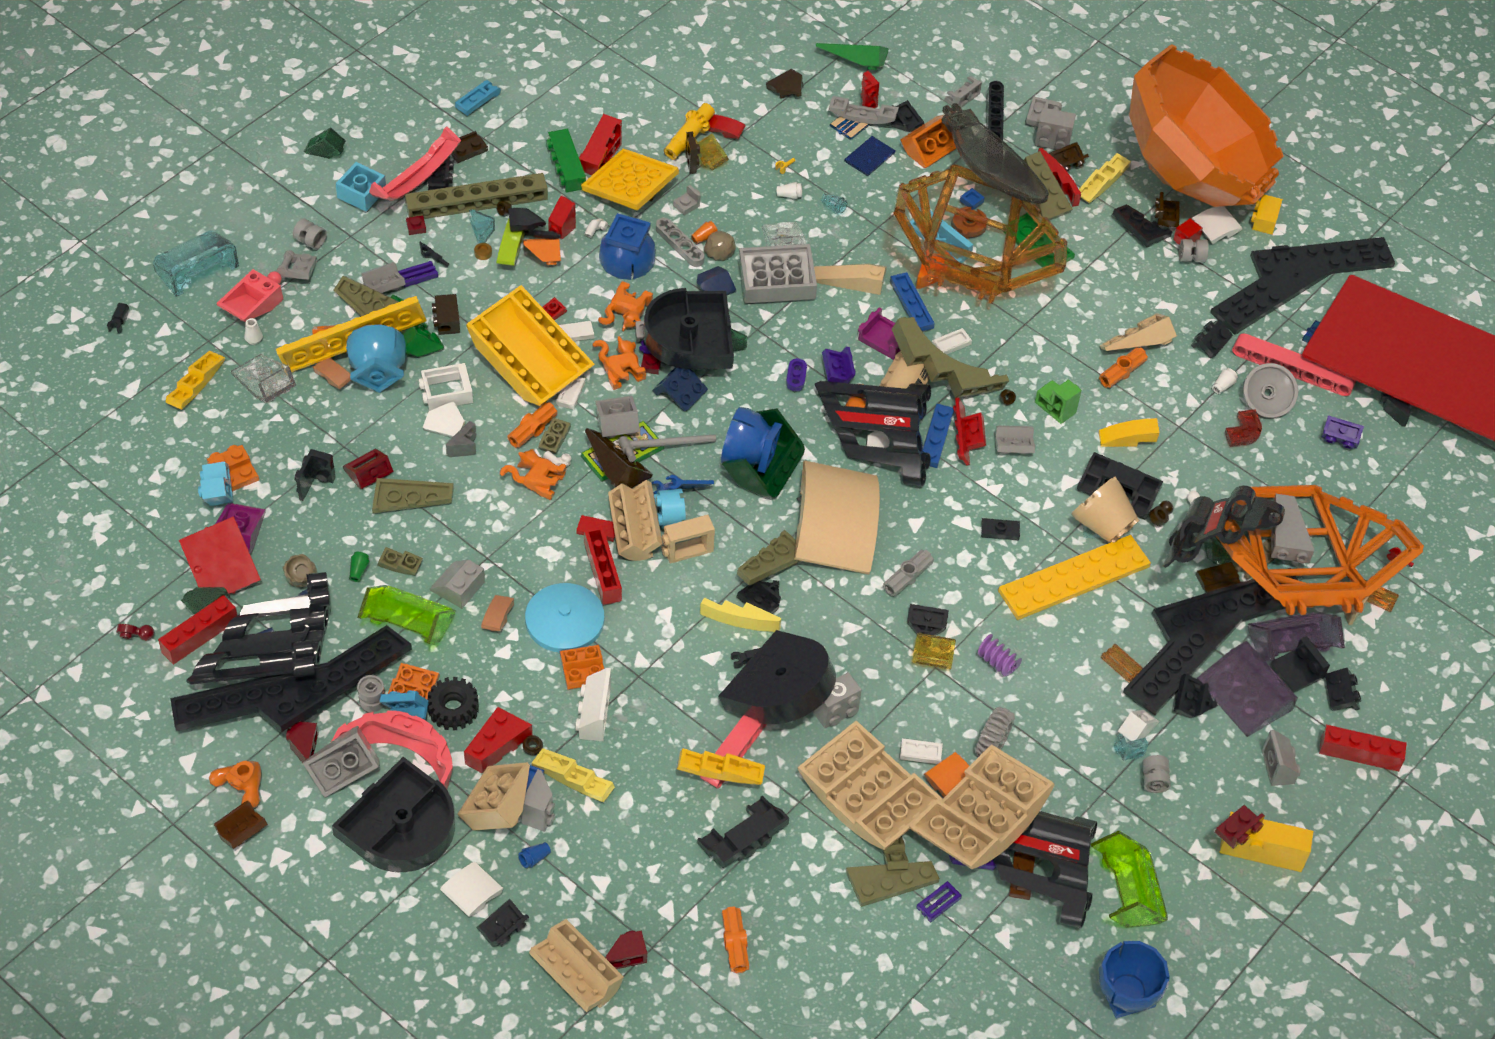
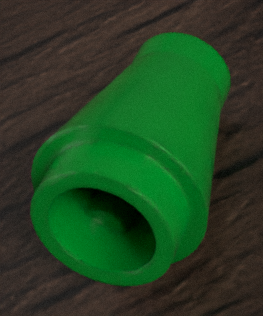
(358, 565)

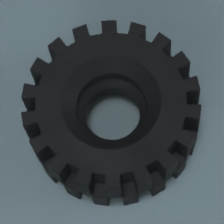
(450, 691)

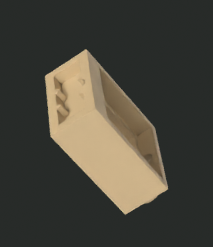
(685, 530)

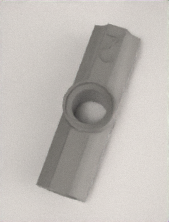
(908, 572)

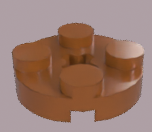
(968, 229)

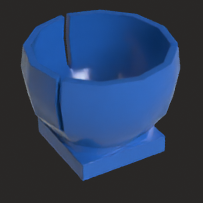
(626, 245)
(751, 439)
(1133, 978)

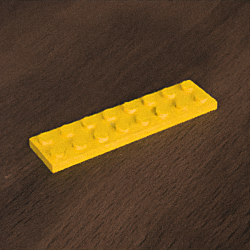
(334, 340)
(1074, 577)

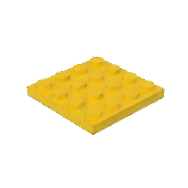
(630, 179)

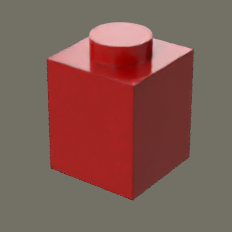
(1188, 230)

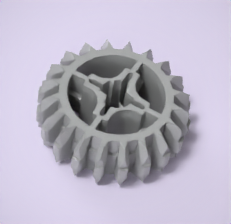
(996, 730)

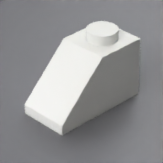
(1138, 725)

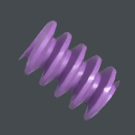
(998, 657)

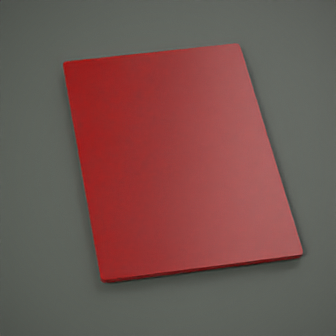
(1409, 354)

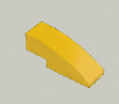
(1129, 433)

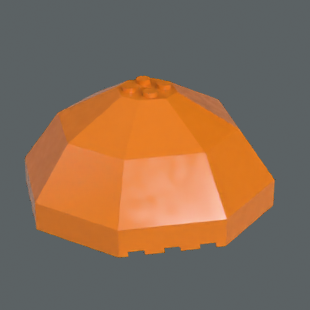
(1202, 131)

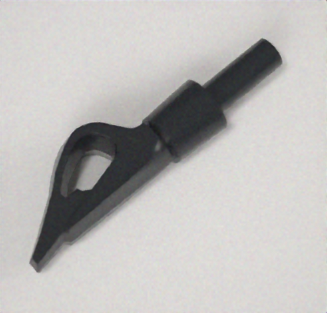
(543, 234)
(431, 254)

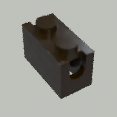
(446, 314)

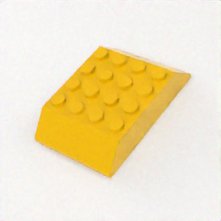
(527, 347)

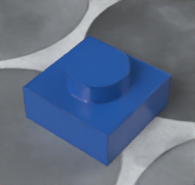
(972, 199)

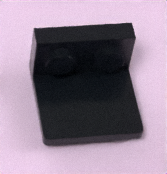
(314, 466)
(1301, 666)

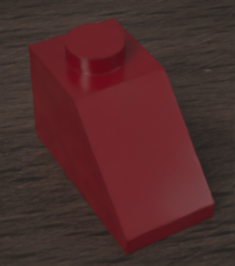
(303, 739)
(628, 950)

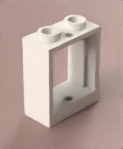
(446, 374)

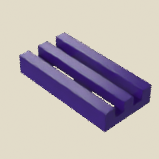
(417, 271)
(927, 911)

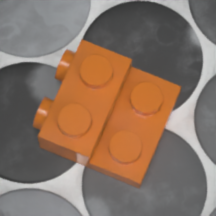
(240, 466)

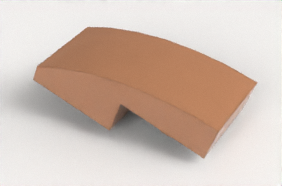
(333, 372)
(497, 612)

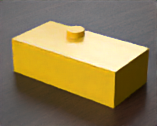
(1275, 845)

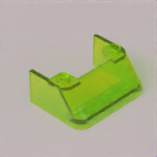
(407, 611)
(1135, 880)

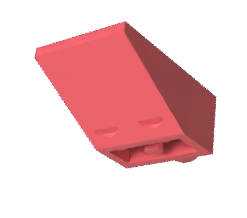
(253, 295)

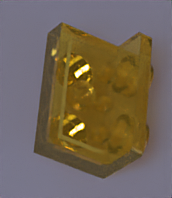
(711, 152)
(934, 651)

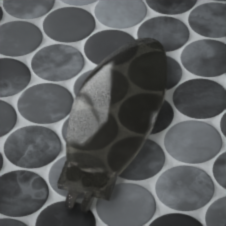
(991, 157)

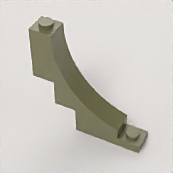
(962, 378)

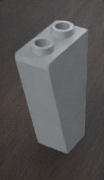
(1290, 538)

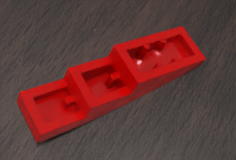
(1063, 178)

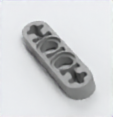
(677, 243)

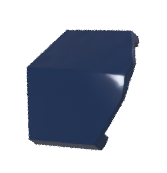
(716, 280)

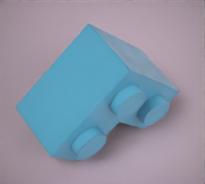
(215, 484)

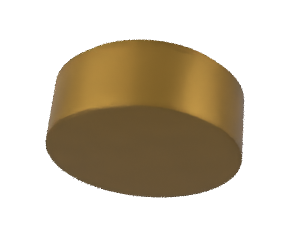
(483, 251)

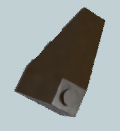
(616, 463)

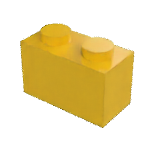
(1266, 214)

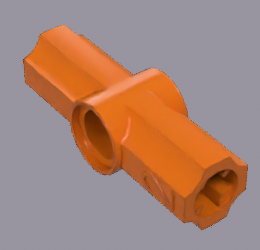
(1123, 367)
(532, 425)
(735, 939)

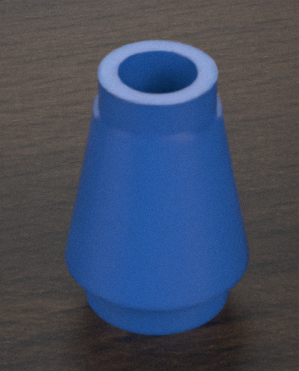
(532, 855)

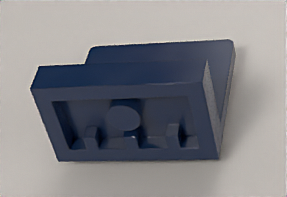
(682, 387)

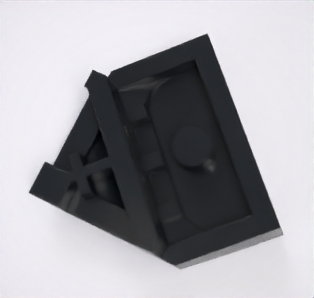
(907, 118)
(524, 219)
(762, 595)
(927, 619)
(1193, 697)

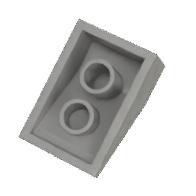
(342, 761)

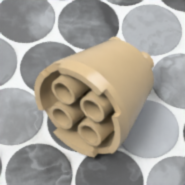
(1107, 512)

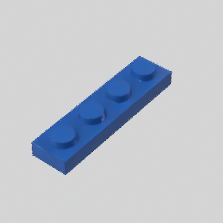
(911, 300)
(938, 432)

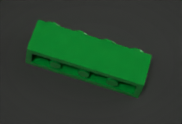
(566, 160)

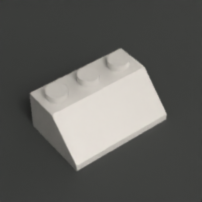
(594, 706)

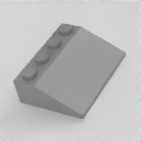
(777, 273)

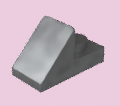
(462, 442)

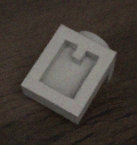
(688, 201)

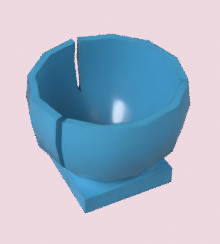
(376, 356)

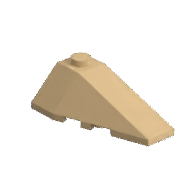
(857, 277)

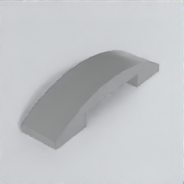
(862, 114)

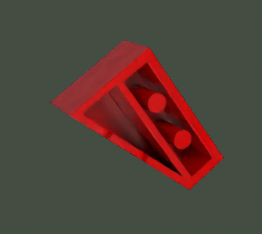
(602, 144)
(495, 739)

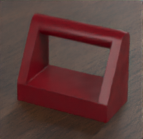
(371, 470)

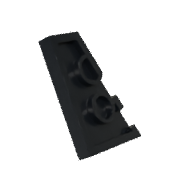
(1143, 229)

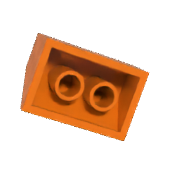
(929, 142)

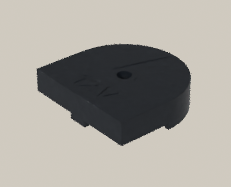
(690, 329)
(782, 680)
(400, 820)

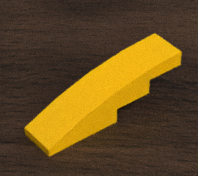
(197, 378)
(719, 767)

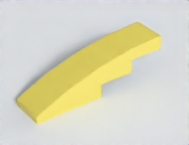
(1104, 177)
(747, 617)
(572, 775)

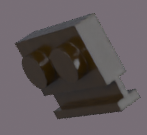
(469, 147)
(691, 152)
(1218, 577)

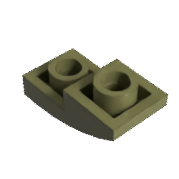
(555, 435)
(402, 563)
(895, 856)

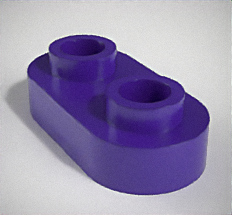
(796, 374)

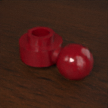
(126, 631)

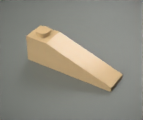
(1150, 331)

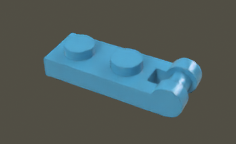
(477, 97)

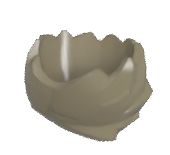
(720, 245)
(297, 568)

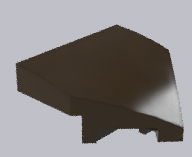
(787, 83)

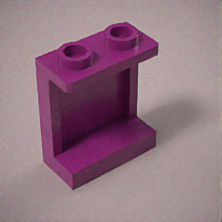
(878, 334)

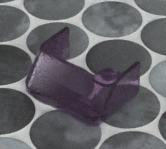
(1284, 633)

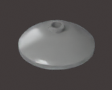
(1280, 384)

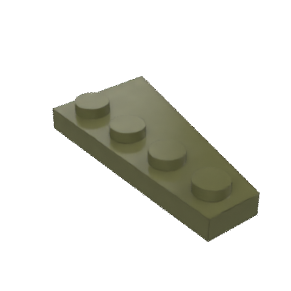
(1057, 202)
(361, 297)
(408, 494)
(769, 560)
(878, 883)

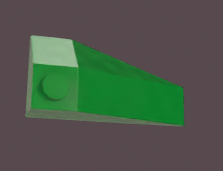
(862, 54)
(419, 339)

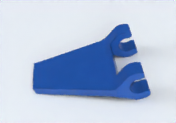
(677, 483)

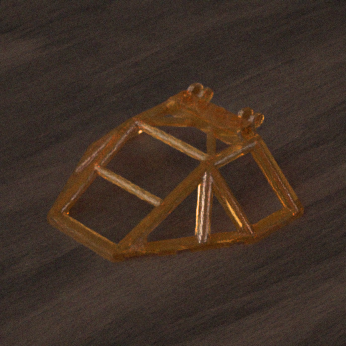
(971, 277)

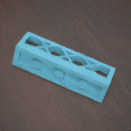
(948, 235)

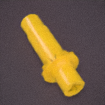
(695, 121)

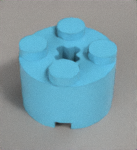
(670, 507)

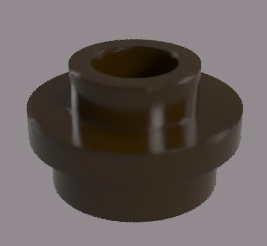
(532, 740)

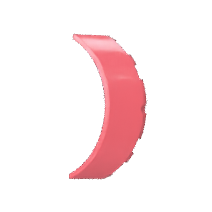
(420, 170)
(409, 732)

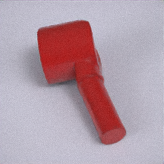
(1394, 552)

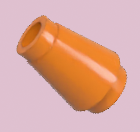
(703, 232)

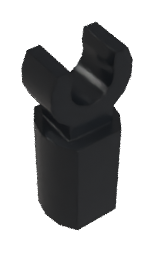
(118, 317)
(742, 657)

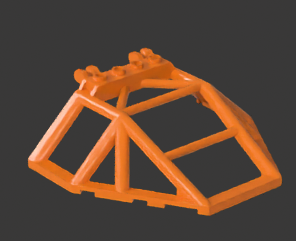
(1332, 592)

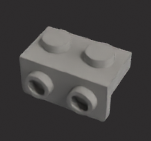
(383, 278)
(1015, 439)

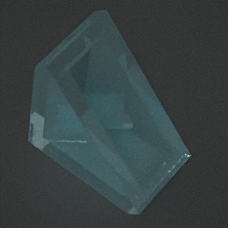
(482, 225)

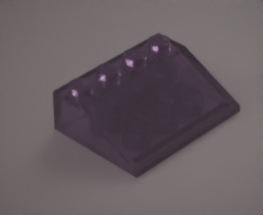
(1248, 689)

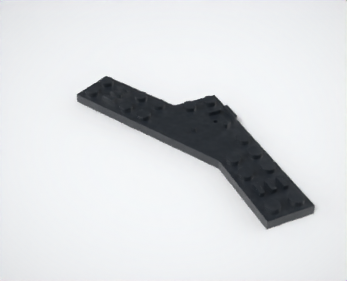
(1292, 270)
(290, 699)

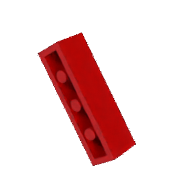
(602, 565)
(197, 630)
(1362, 748)

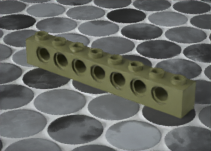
(476, 196)

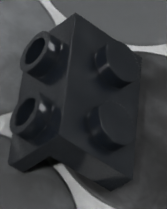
(442, 177)
(1212, 338)
(1342, 689)
(502, 923)

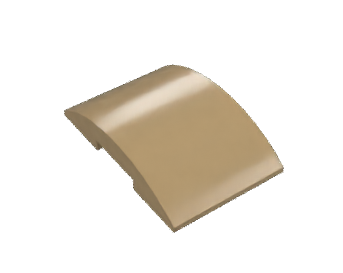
(837, 517)
(866, 786)
(985, 809)

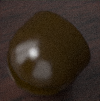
(503, 208)
(1009, 394)

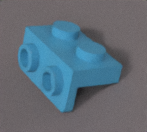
(406, 702)

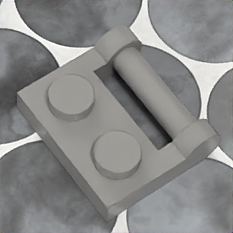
(1036, 108)
(302, 266)

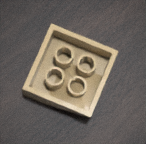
(497, 797)

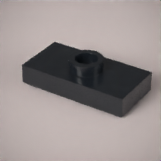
(1000, 529)

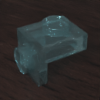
(1133, 749)

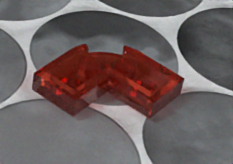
(1247, 432)

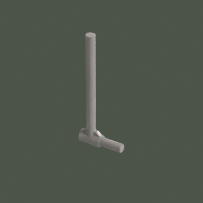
(628, 445)

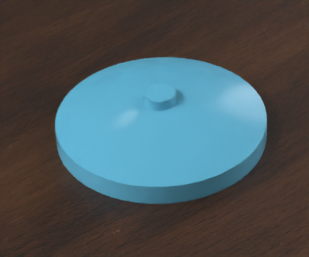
(564, 617)

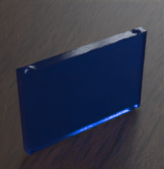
(869, 156)

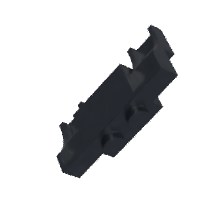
(1137, 485)
(746, 836)

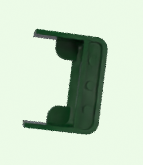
(786, 457)

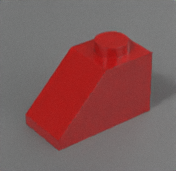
(563, 217)

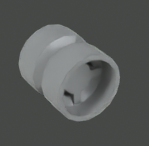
(309, 233)
(1200, 250)
(369, 693)
(1156, 774)

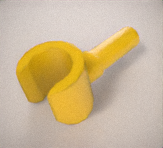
(782, 165)

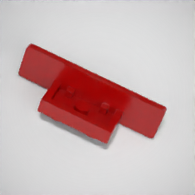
(970, 431)

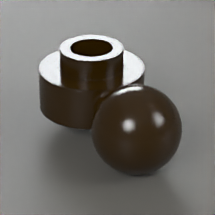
(1160, 513)

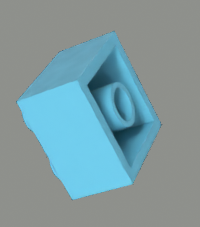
(355, 186)

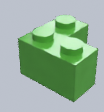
(1059, 400)

